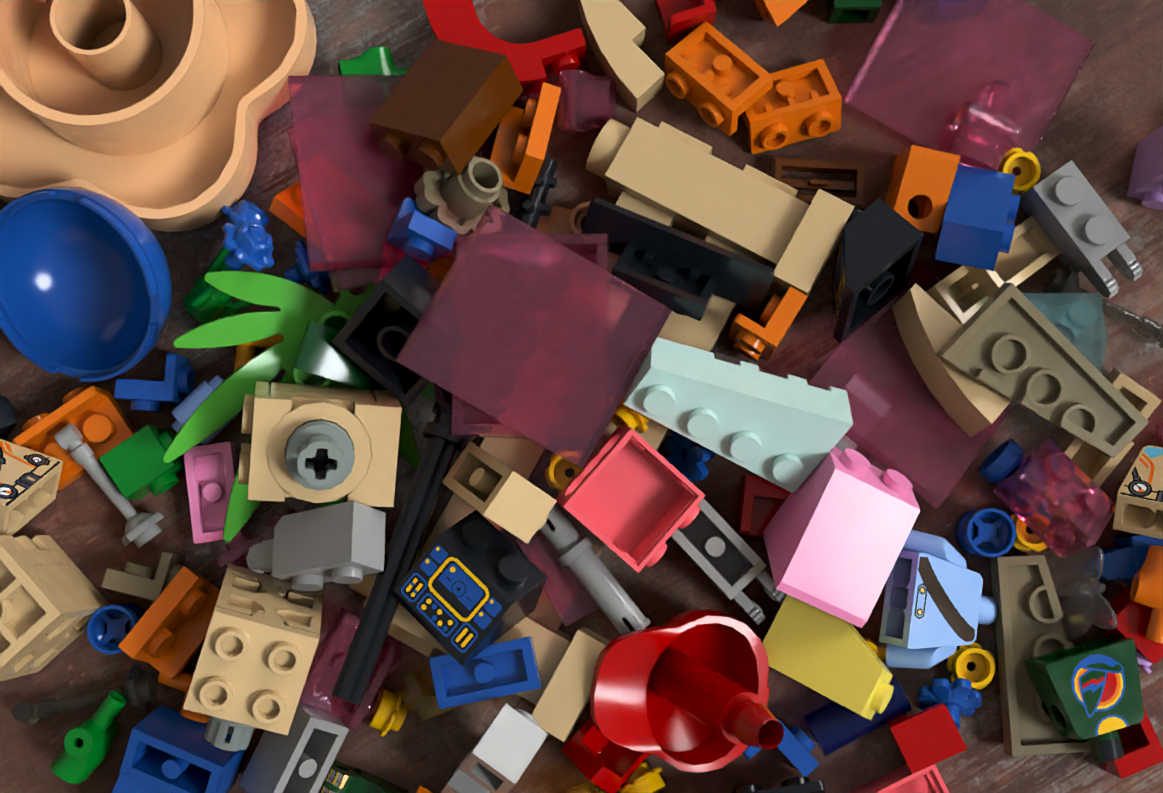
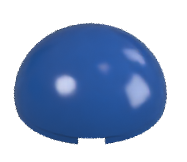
(81, 283)

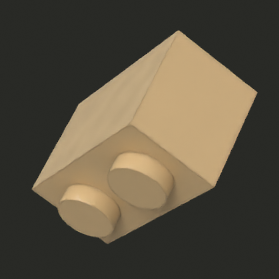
(499, 492)

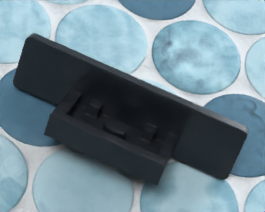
(676, 265)

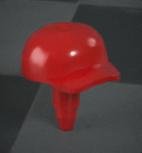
(686, 691)

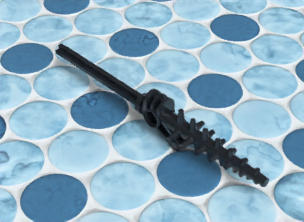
(419, 502)

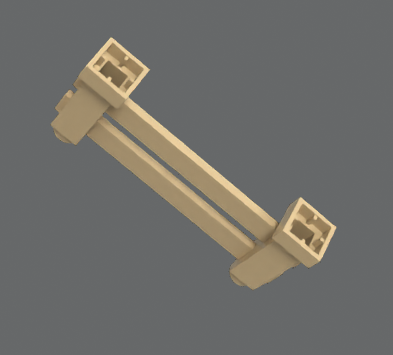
(686, 188)

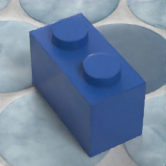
(978, 218)
(177, 757)

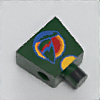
(1091, 691)

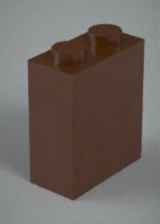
(445, 106)

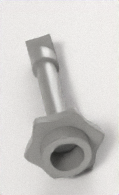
(139, 526)

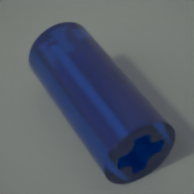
(837, 726)

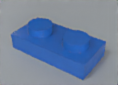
(493, 673)

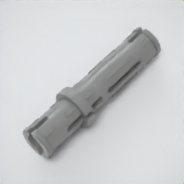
(592, 573)

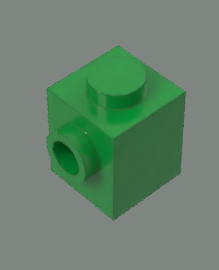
(139, 464)

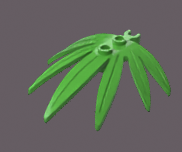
(296, 307)

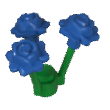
(249, 244)

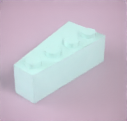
(743, 414)

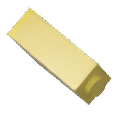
(828, 657)

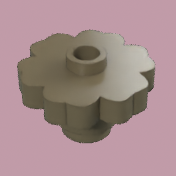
(461, 198)

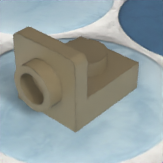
(138, 578)

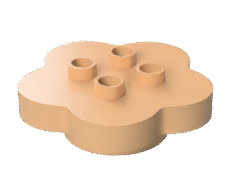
(145, 98)

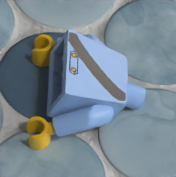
(930, 604)

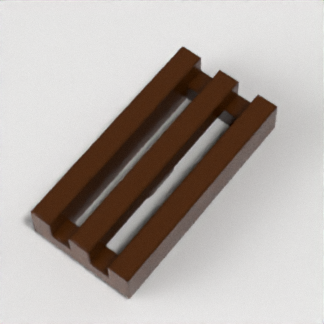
(856, 168)

